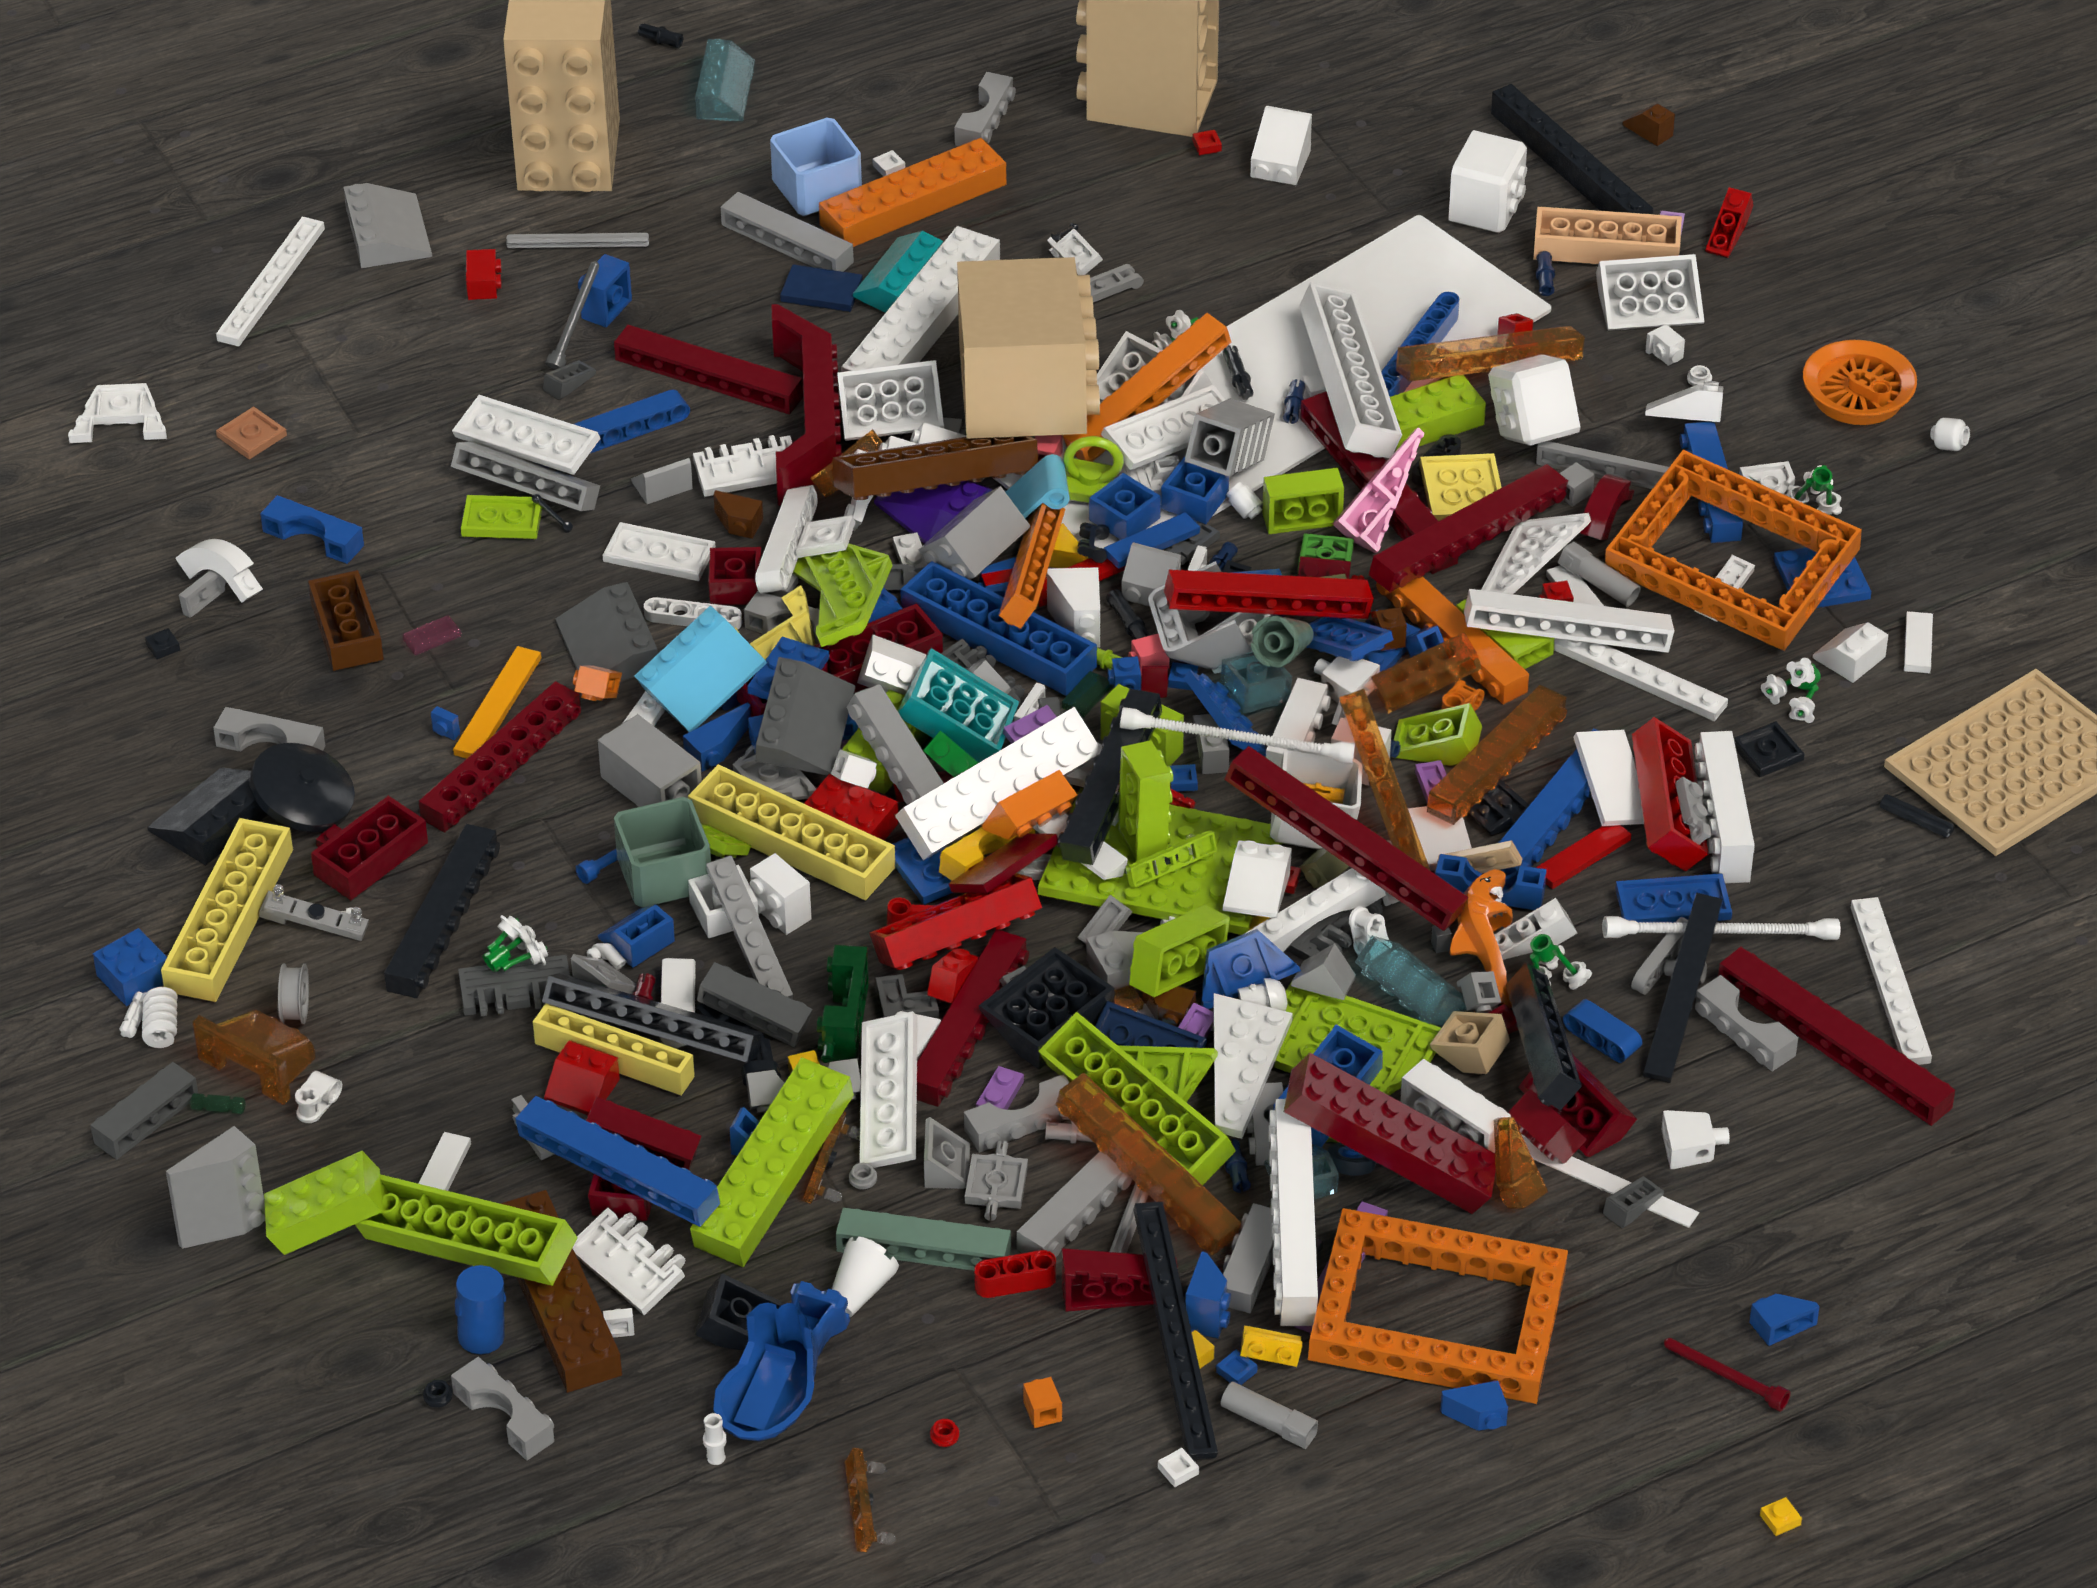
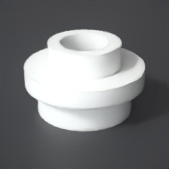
(1698, 375)

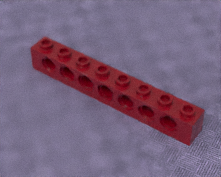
(500, 756)

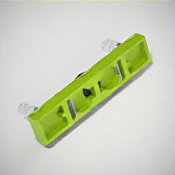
(1171, 858)

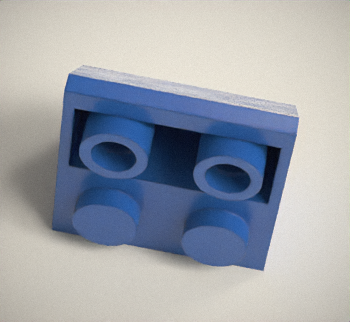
(640, 934)

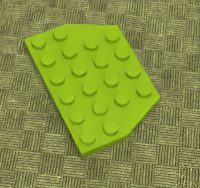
(1400, 1037)

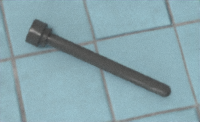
(557, 357)

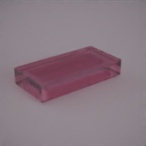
(431, 635)

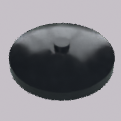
(302, 787)

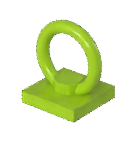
(1089, 477)

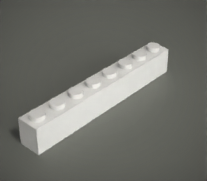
(1568, 620)

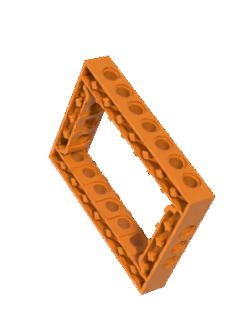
(1693, 476)
(1426, 1358)

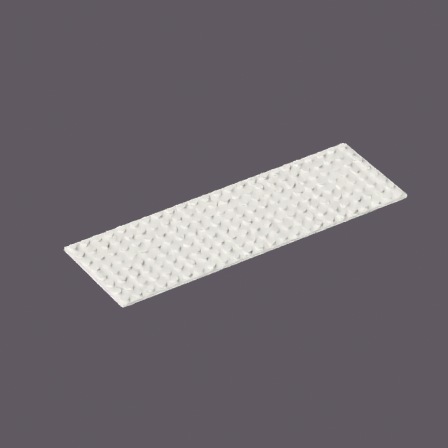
(1394, 286)

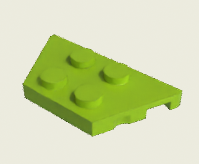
(1176, 1067)

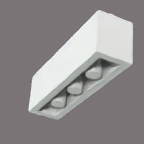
(1300, 716)

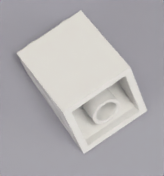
(1281, 145)
(1075, 600)

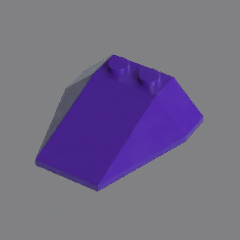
(930, 509)

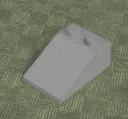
(1111, 956)

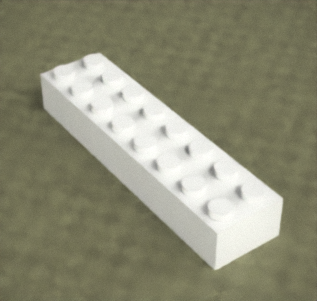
(970, 797)
(1292, 1218)

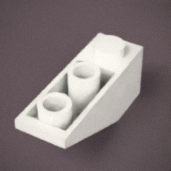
(1547, 919)

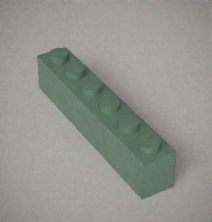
(924, 1239)

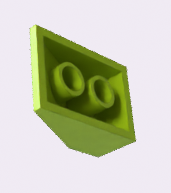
(1439, 735)

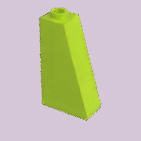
(1521, 647)

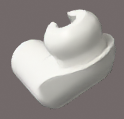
(607, 952)

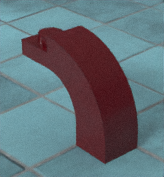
(1604, 504)

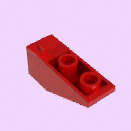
(1730, 222)

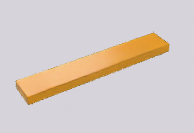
(498, 701)

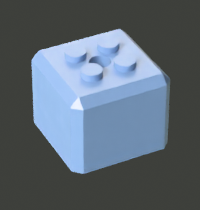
(814, 164)

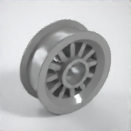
(293, 993)

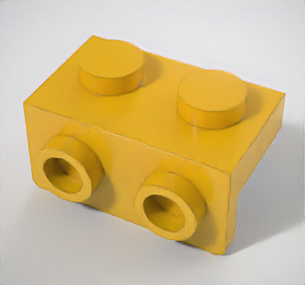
(1270, 1346)

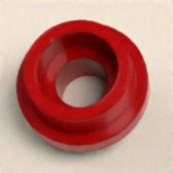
(941, 1427)

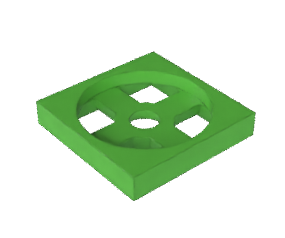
(1327, 543)

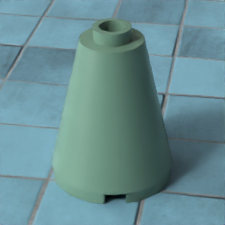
(1280, 640)

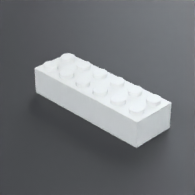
(1726, 806)

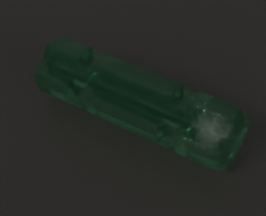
(218, 1103)

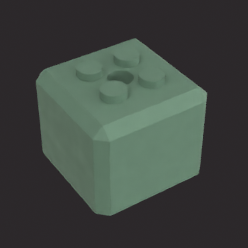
(661, 850)

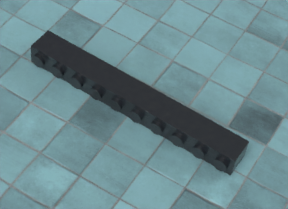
(1564, 153)

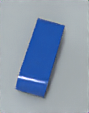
(1602, 1030)

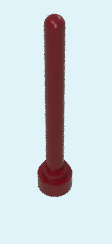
(1775, 1396)

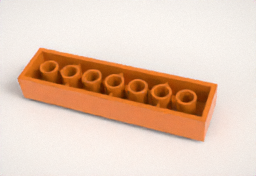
(913, 193)

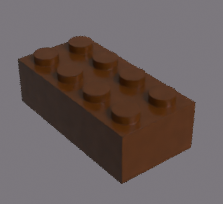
(345, 620)

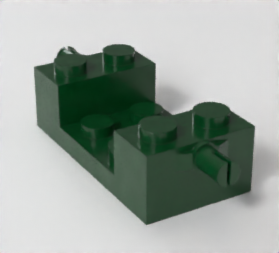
(843, 1024)

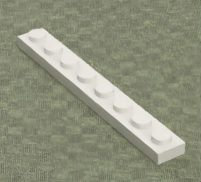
(270, 281)
(1644, 676)
(1890, 980)

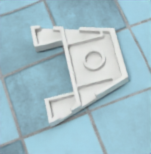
(119, 405)

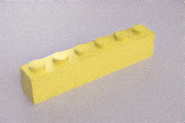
(636, 1055)

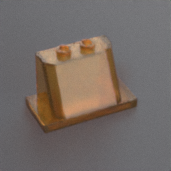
(259, 1045)

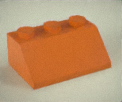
(1031, 807)

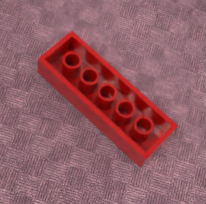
(1661, 760)
(955, 921)

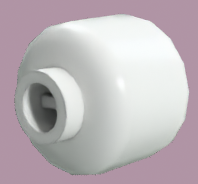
(1950, 434)

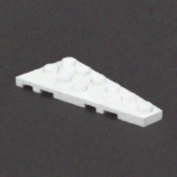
(1530, 548)
(1247, 1047)

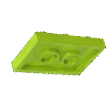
(501, 517)

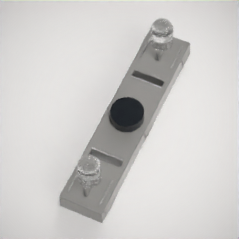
(316, 915)

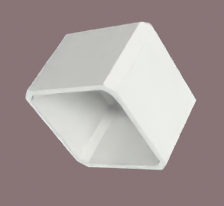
(1487, 181)
(1534, 400)
(1317, 768)

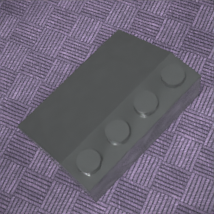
(608, 632)
(803, 718)

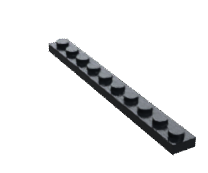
(1175, 1331)

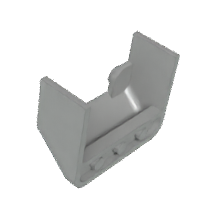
(1180, 635)

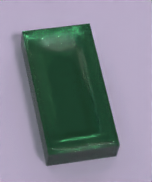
(1086, 693)

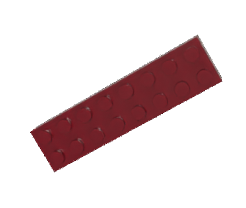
(905, 627)
(1390, 1133)

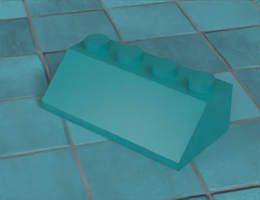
(897, 269)

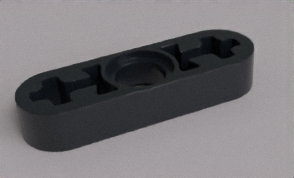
(1453, 447)

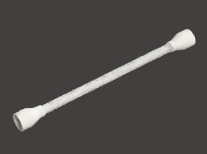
(1340, 751)
(1824, 929)

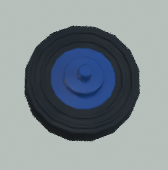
(1350, 1161)

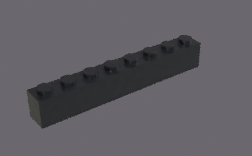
(1100, 797)
(441, 911)
(652, 1017)
(1543, 1037)

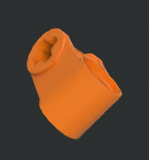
(1462, 694)

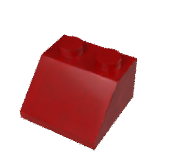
(581, 1076)

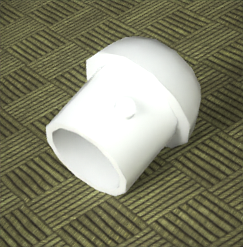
(1268, 994)

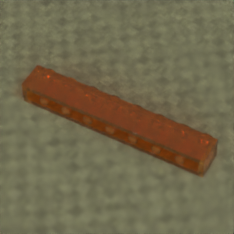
(1486, 352)
(1496, 755)
(1381, 775)
(1147, 1164)

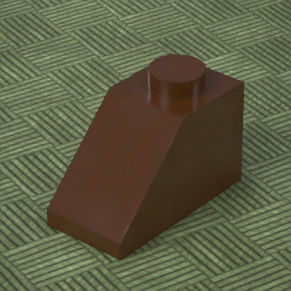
(1652, 124)
(738, 513)
(1391, 620)
(1170, 1006)

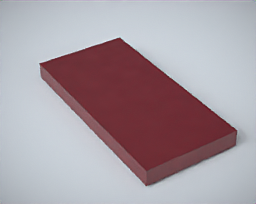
(1003, 863)

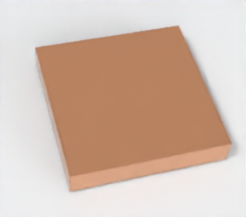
(251, 433)

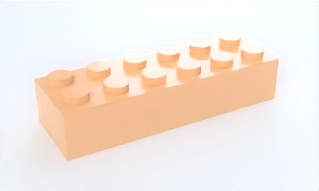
(1604, 235)

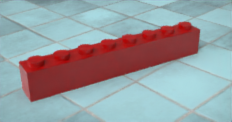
(1268, 594)

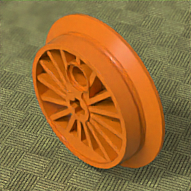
(1835, 387)

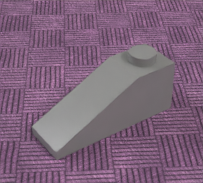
(1212, 750)

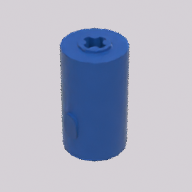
(480, 1309)

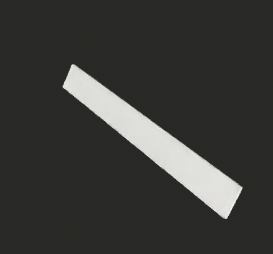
(1612, 1184)

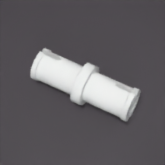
(714, 1439)

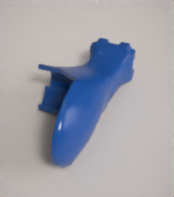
(779, 1363)

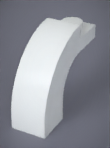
(225, 560)

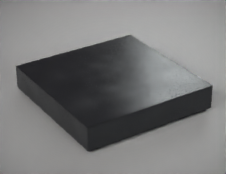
(1768, 749)

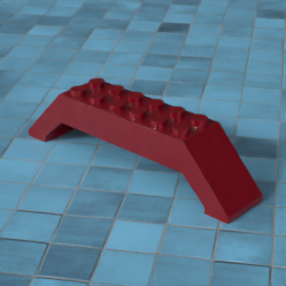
(813, 353)

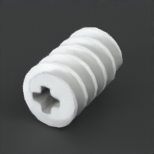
(159, 1017)

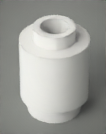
(1244, 501)

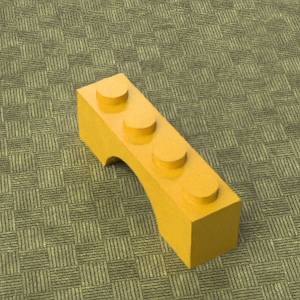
(969, 851)

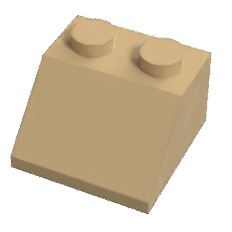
(1471, 1041)

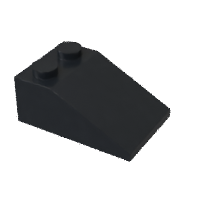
(725, 1312)

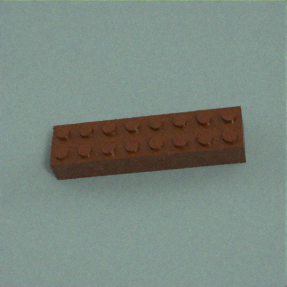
(932, 465)
(570, 1316)

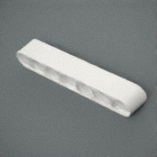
(780, 552)

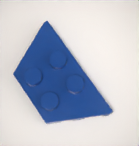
(1243, 963)

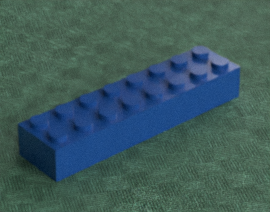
(972, 613)

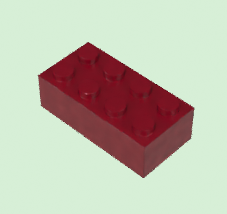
(369, 847)

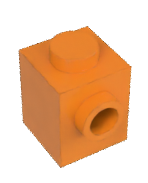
(1042, 1402)

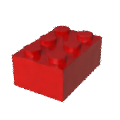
(855, 806)

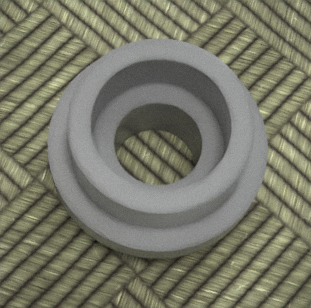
(863, 1176)

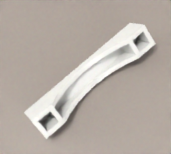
(1338, 895)

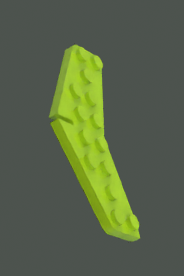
(848, 587)

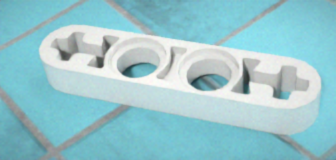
(693, 610)

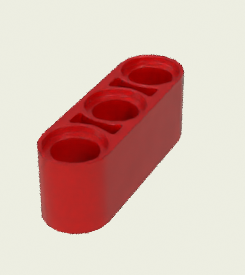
(1015, 1273)

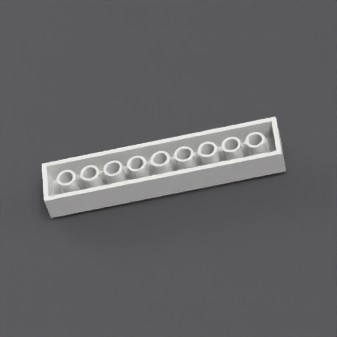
(924, 306)
(1350, 371)

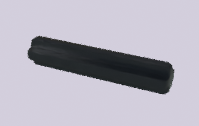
(1917, 815)

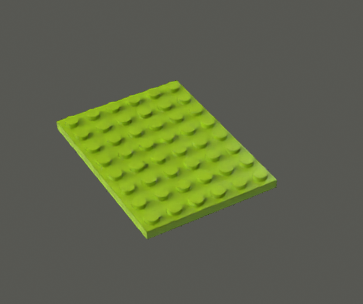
(1173, 893)

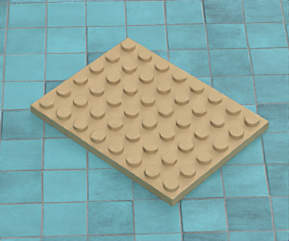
(2006, 762)

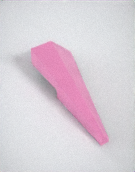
(1370, 511)

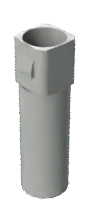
(1584, 564)
(1286, 1422)

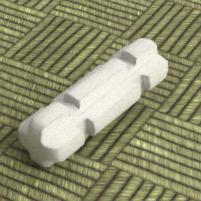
(133, 1016)

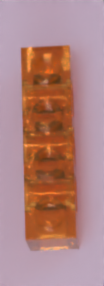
(1426, 672)

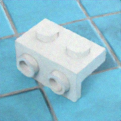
(1076, 246)

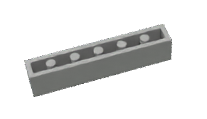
(786, 233)
(525, 476)
(893, 743)
(1073, 1206)

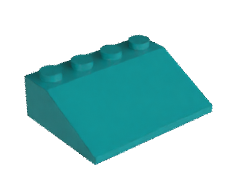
(958, 704)

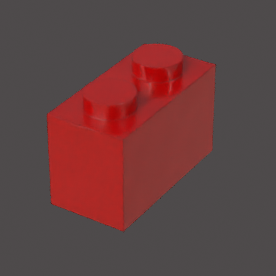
(482, 274)
(950, 974)

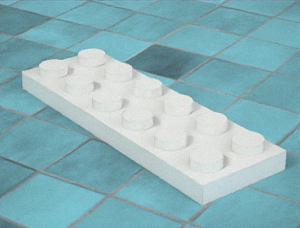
(1160, 429)
(526, 434)
(888, 1090)

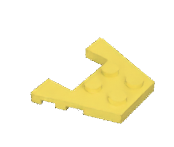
(795, 628)

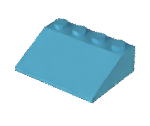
(700, 669)

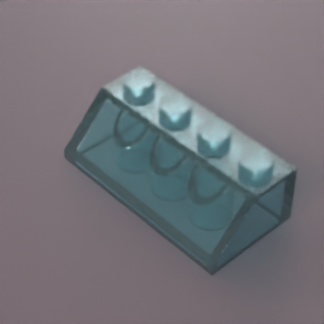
(724, 81)
(1410, 981)

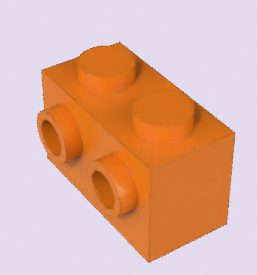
(596, 682)

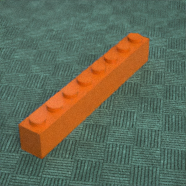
(1156, 379)
(1031, 565)
(1430, 608)

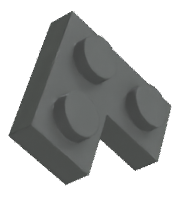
(894, 998)

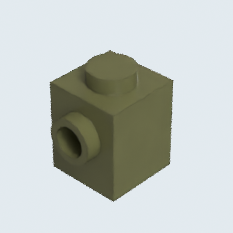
(1322, 868)

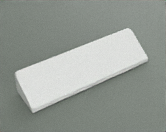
(1109, 861)
(678, 988)

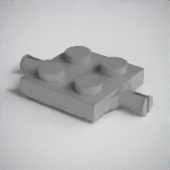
(996, 1181)

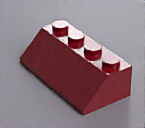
(1592, 1112)

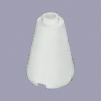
(862, 1272)

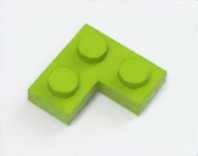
(724, 844)

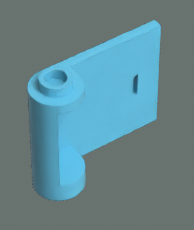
(1041, 484)

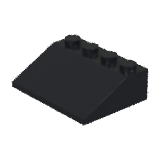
(209, 814)
(1043, 1000)

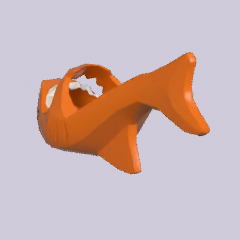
(1477, 926)

